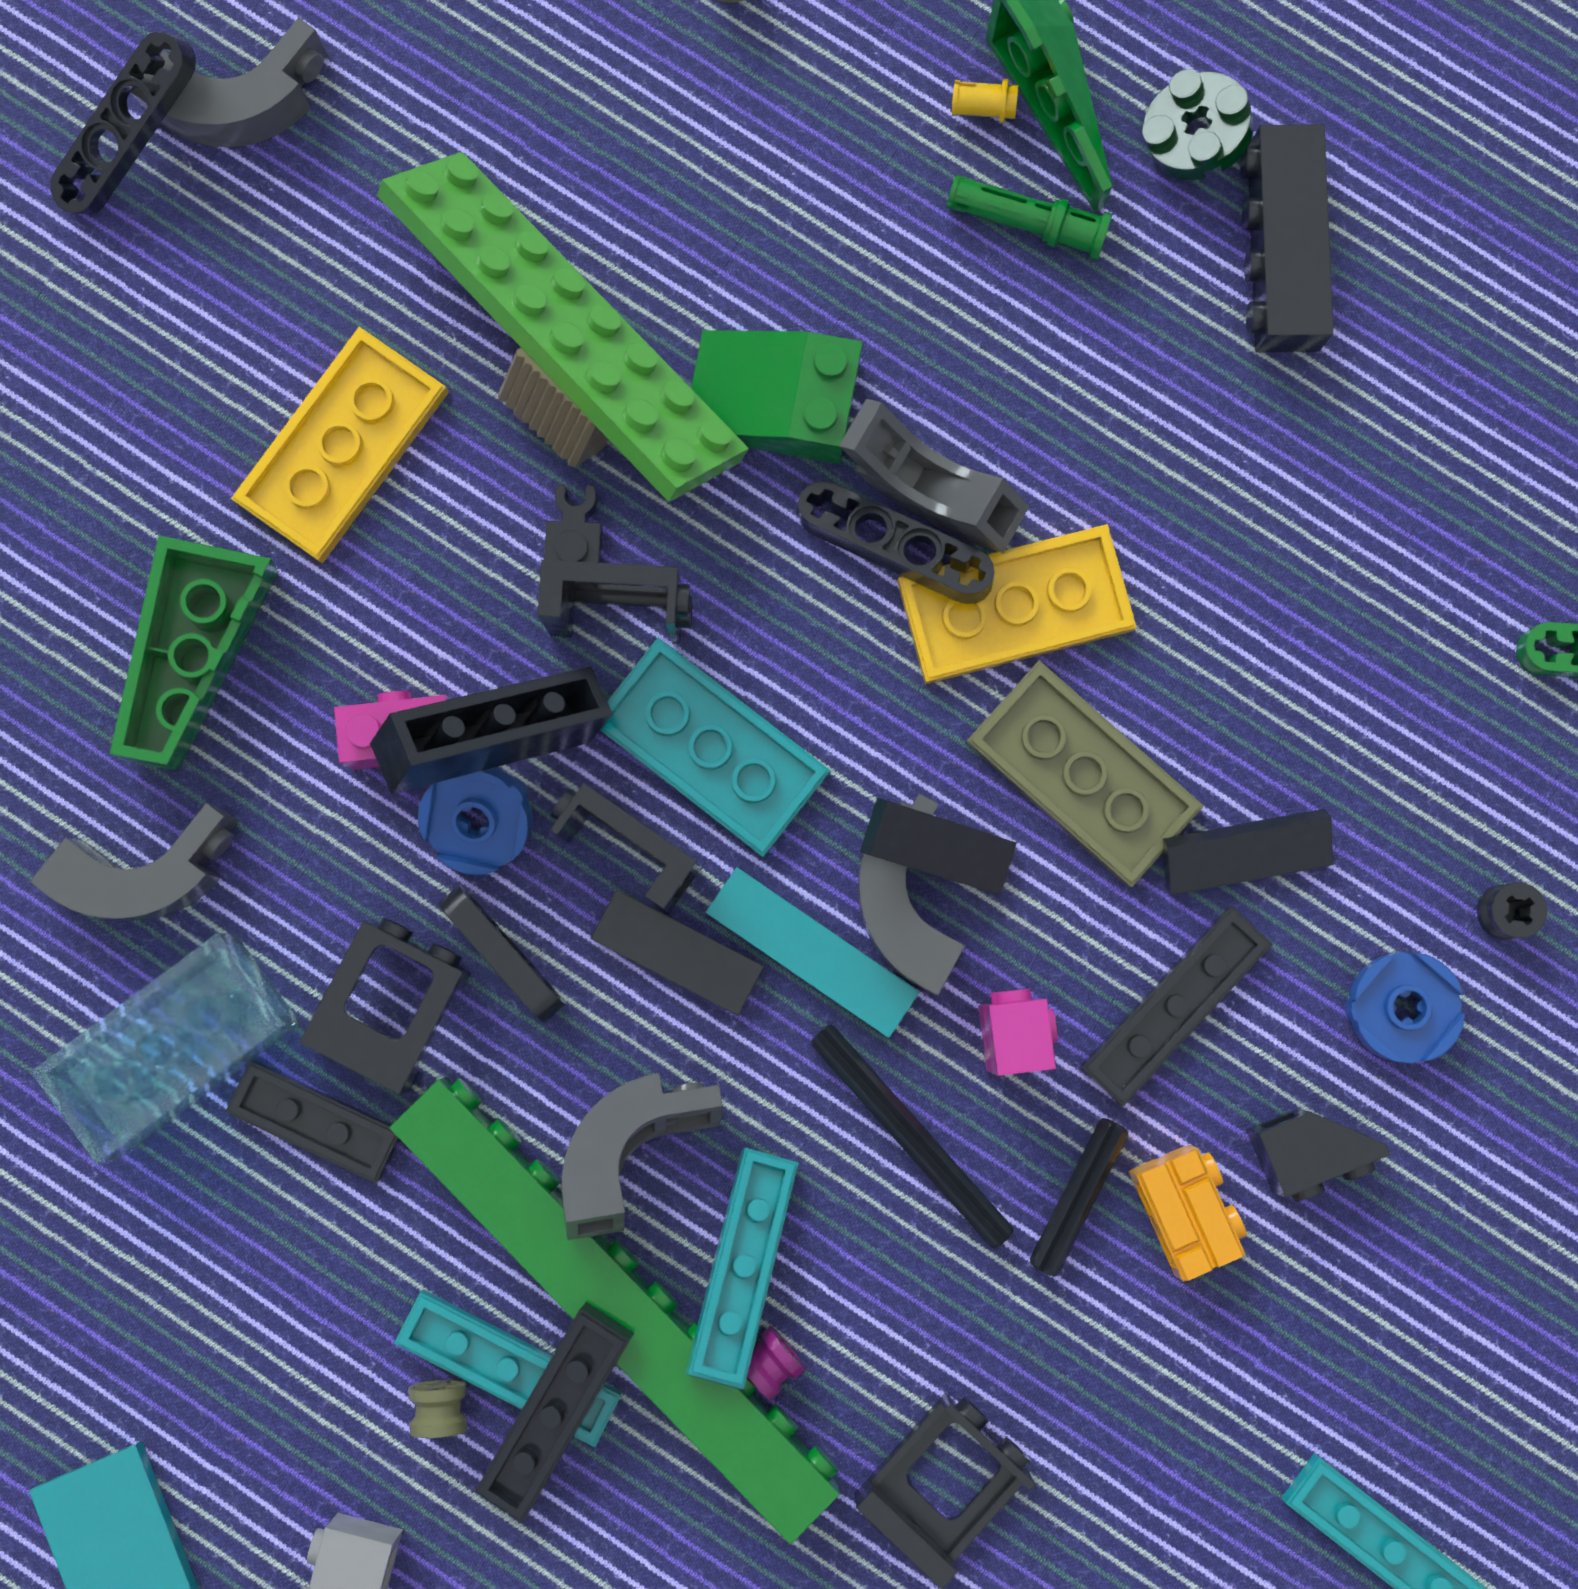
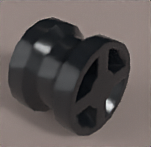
(1499, 915)

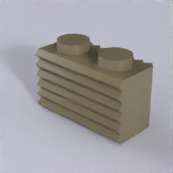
(549, 411)

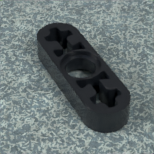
(502, 953)

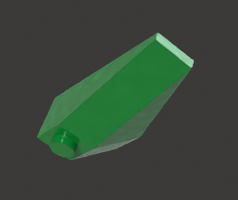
(1044, 59)

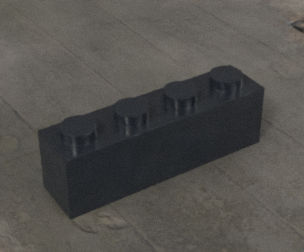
(1288, 238)
(489, 729)

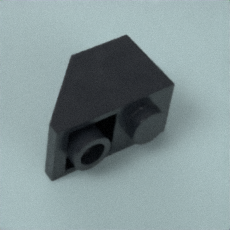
(1306, 1149)

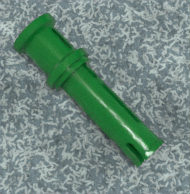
(1054, 222)

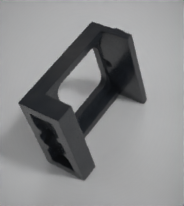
(611, 584)
(679, 867)
(363, 1048)
(911, 1520)

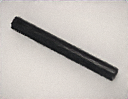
(912, 1136)

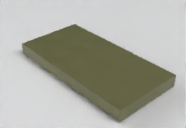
(1084, 774)

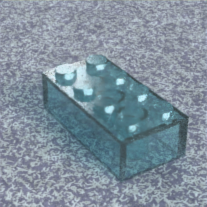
(165, 1048)

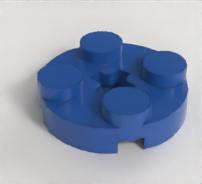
(497, 842)
(1437, 1004)

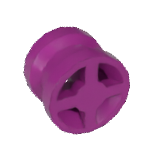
(773, 1363)

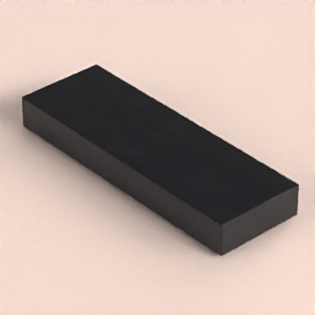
(937, 846)
(1248, 851)
(677, 952)
(313, 1121)

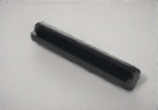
(1078, 1197)

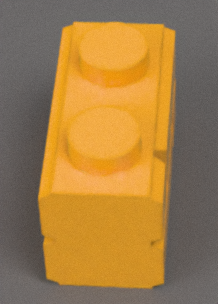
(1188, 1211)

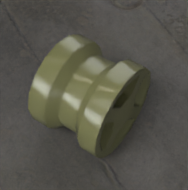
(437, 1408)

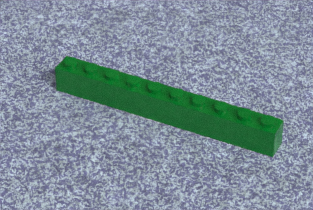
(525, 1215)

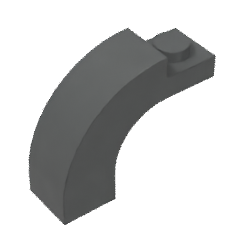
(250, 105)
(930, 485)
(98, 888)
(894, 926)
(611, 1134)

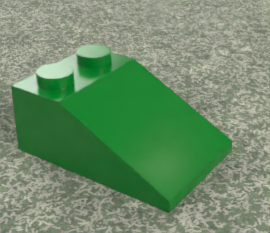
(780, 388)

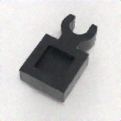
(574, 537)

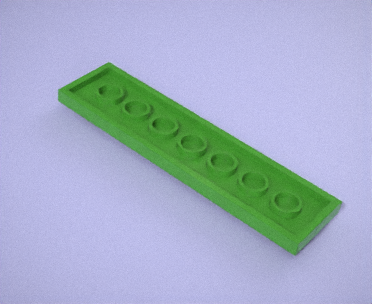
(563, 324)

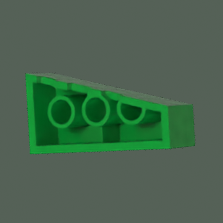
(185, 643)

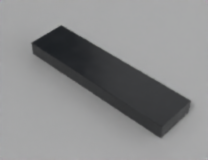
(1176, 1006)
(554, 1411)

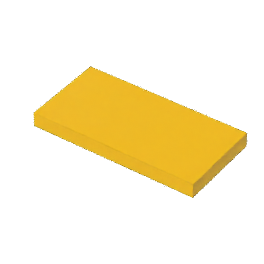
(340, 445)
(1039, 603)

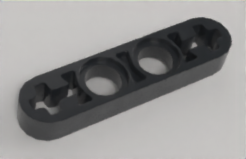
(114, 116)
(890, 549)

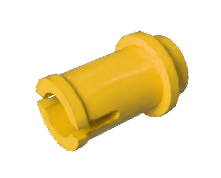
(985, 100)

